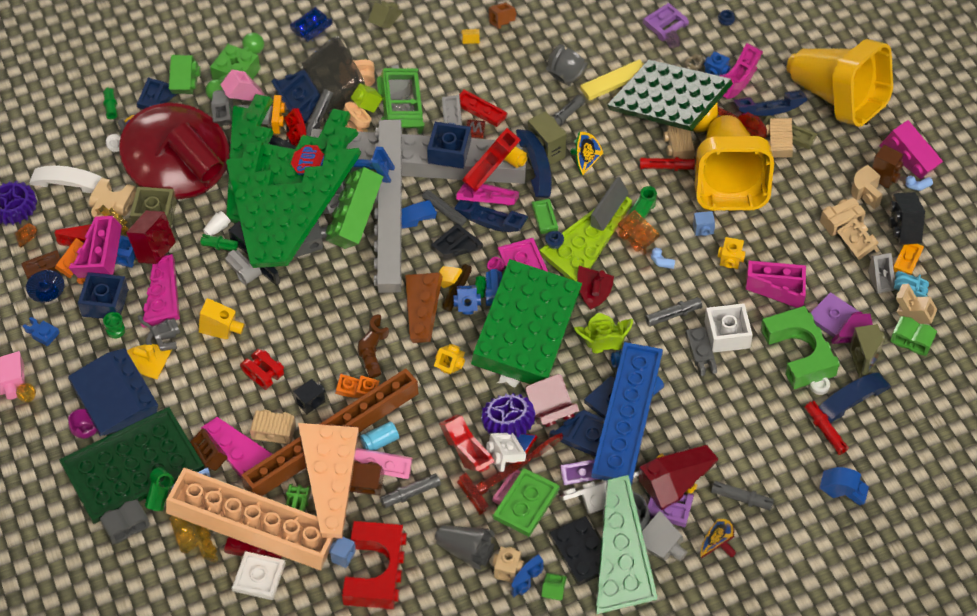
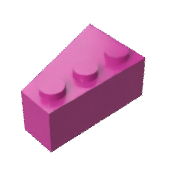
(916, 152)
(99, 248)
(778, 281)

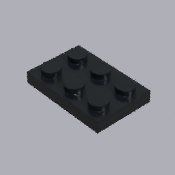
(579, 549)

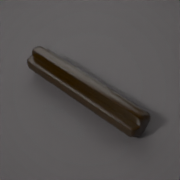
(448, 303)

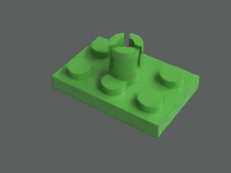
(526, 502)

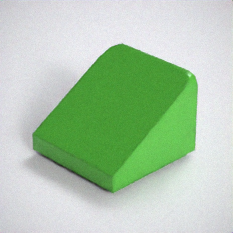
(554, 586)

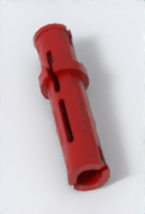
(667, 163)
(821, 421)

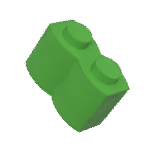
(913, 335)

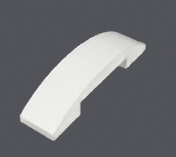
(65, 176)

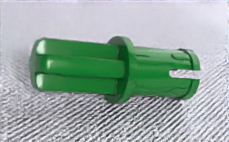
(110, 103)
(219, 242)

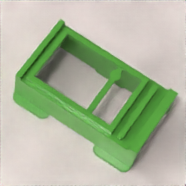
(408, 119)

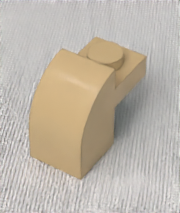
(865, 186)
(918, 308)

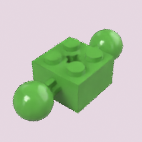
(236, 59)

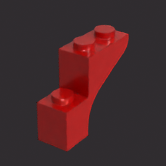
(491, 159)
(469, 449)

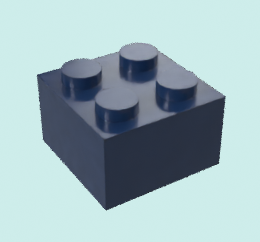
(449, 145)
(102, 295)

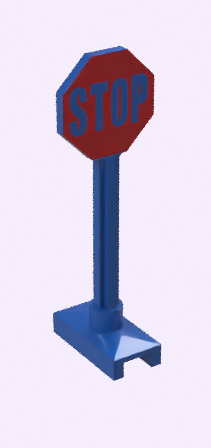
(312, 156)

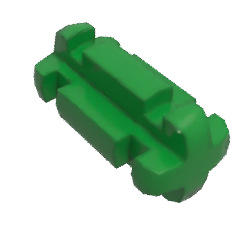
(480, 285)

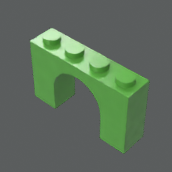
(800, 325)

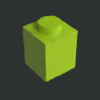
(366, 97)

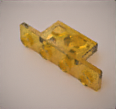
(192, 535)

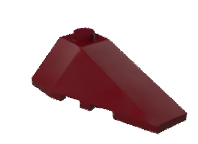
(674, 474)

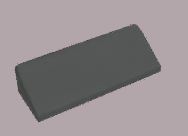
(609, 204)

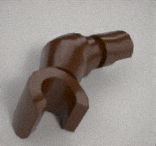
(368, 345)

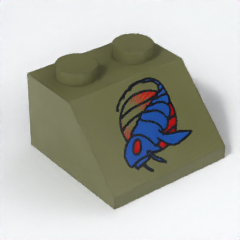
(866, 348)

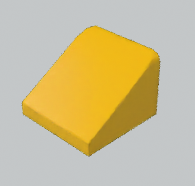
(470, 36)
(450, 275)

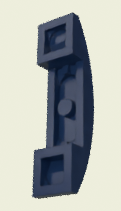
(791, 101)
(542, 182)
(491, 218)
(853, 394)

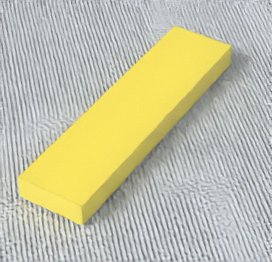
(610, 80)

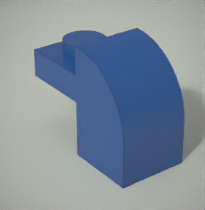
(844, 481)

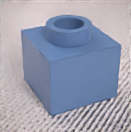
(703, 223)
(342, 551)

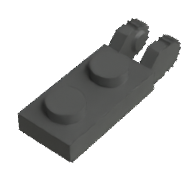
(701, 350)

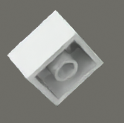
(728, 328)

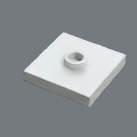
(258, 575)

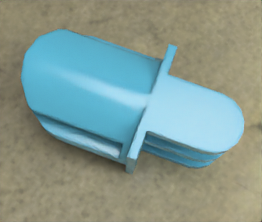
(917, 284)

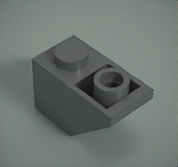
(222, 108)

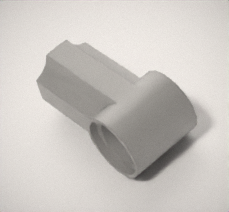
(242, 267)

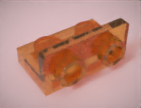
(637, 231)

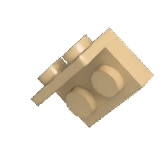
(857, 239)

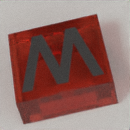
(477, 128)

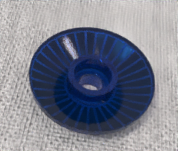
(45, 280)

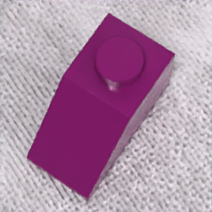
(846, 331)

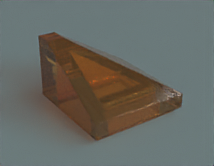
(26, 234)

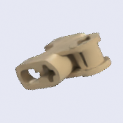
(119, 201)

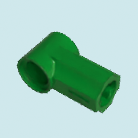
(646, 201)
(158, 491)

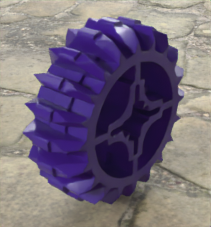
(13, 206)
(508, 415)

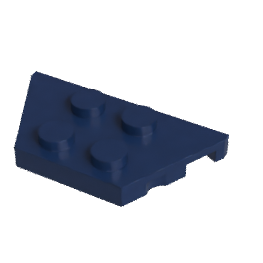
(298, 92)
(582, 432)

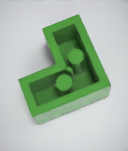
(183, 74)

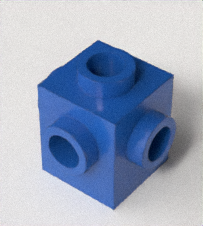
(717, 64)
(464, 293)

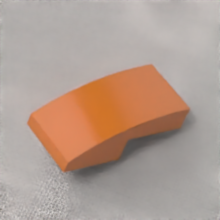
(355, 387)

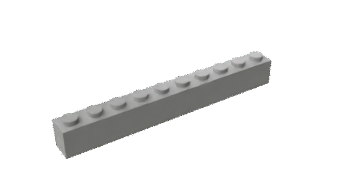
(389, 212)

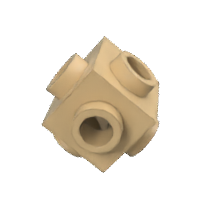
(507, 564)

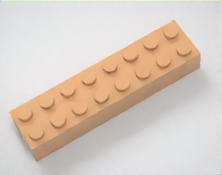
(248, 518)

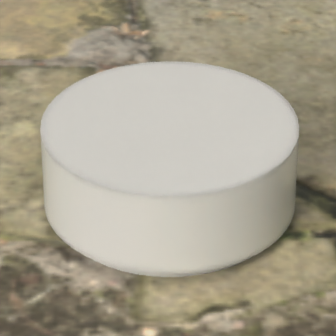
(820, 387)

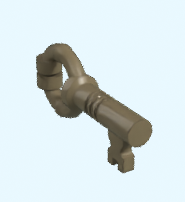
(696, 57)

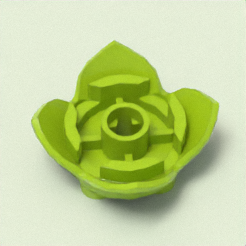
(604, 333)

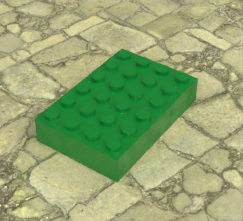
(526, 323)

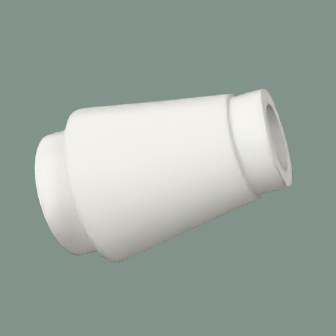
(216, 224)

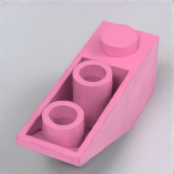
(240, 86)

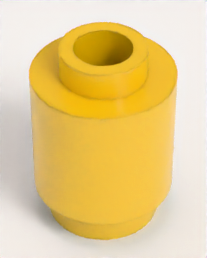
(516, 157)

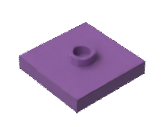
(832, 314)

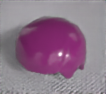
(81, 424)

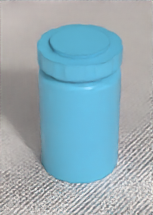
(379, 436)

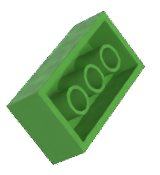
(354, 208)

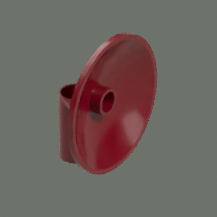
(174, 149)

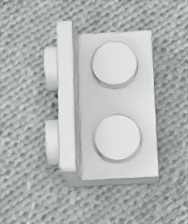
(505, 449)

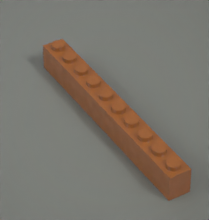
(360, 414)

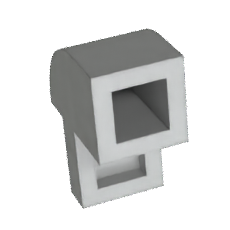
(399, 88)

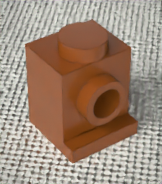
(501, 14)

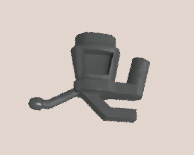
(162, 331)

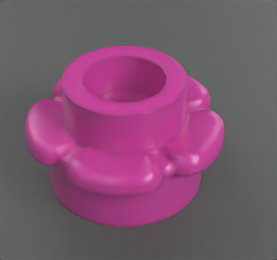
(496, 263)

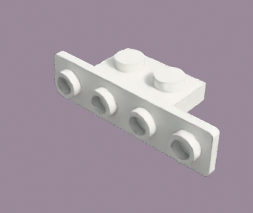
(592, 495)

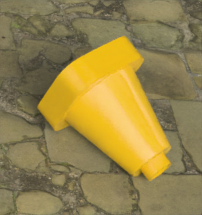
(850, 79)
(733, 168)

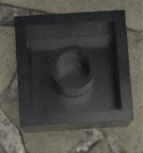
(907, 218)

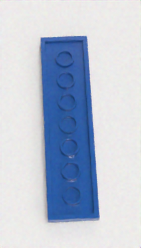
(627, 412)

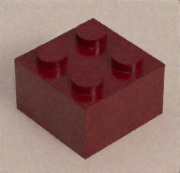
(151, 237)

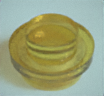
(26, 392)

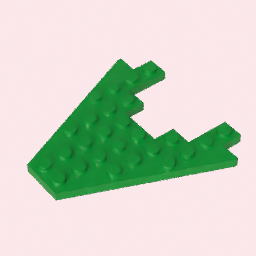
(248, 129)
(282, 215)

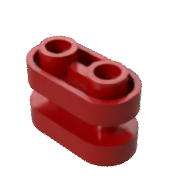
(262, 368)

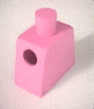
(11, 374)

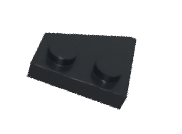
(455, 243)

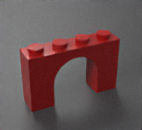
(381, 590)

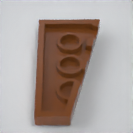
(422, 304)

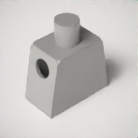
(663, 539)

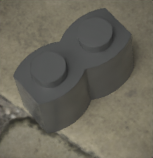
(125, 521)

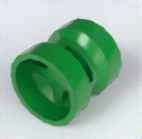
(114, 325)

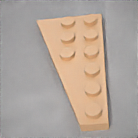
(330, 465)

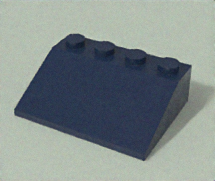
(113, 392)

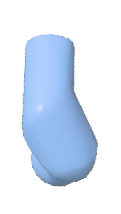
(918, 185)
(660, 261)

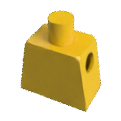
(218, 320)

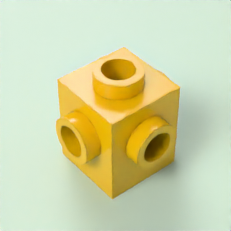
(731, 253)
(445, 362)

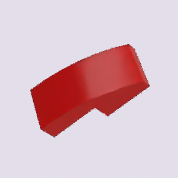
(296, 126)

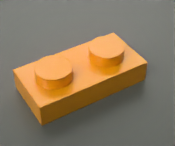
(277, 118)
(908, 258)

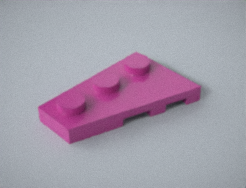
(488, 194)

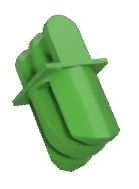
(298, 499)

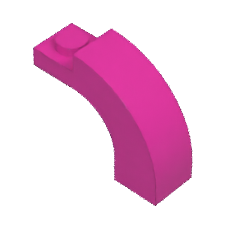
(743, 70)

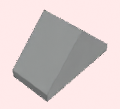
(882, 272)

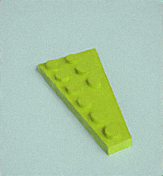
(583, 243)

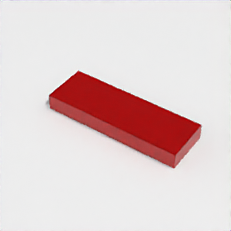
(482, 108)

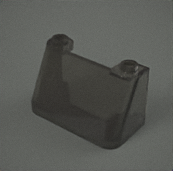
(335, 71)

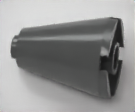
(467, 544)

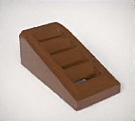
(210, 459)

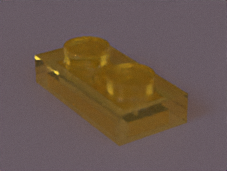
(111, 212)

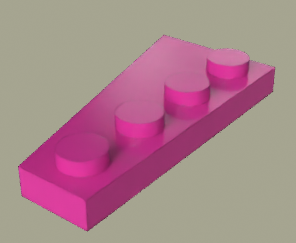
(162, 293)
(240, 449)

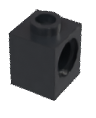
(309, 396)

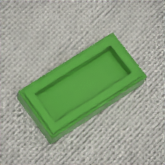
(544, 216)

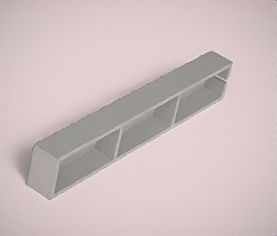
(416, 159)

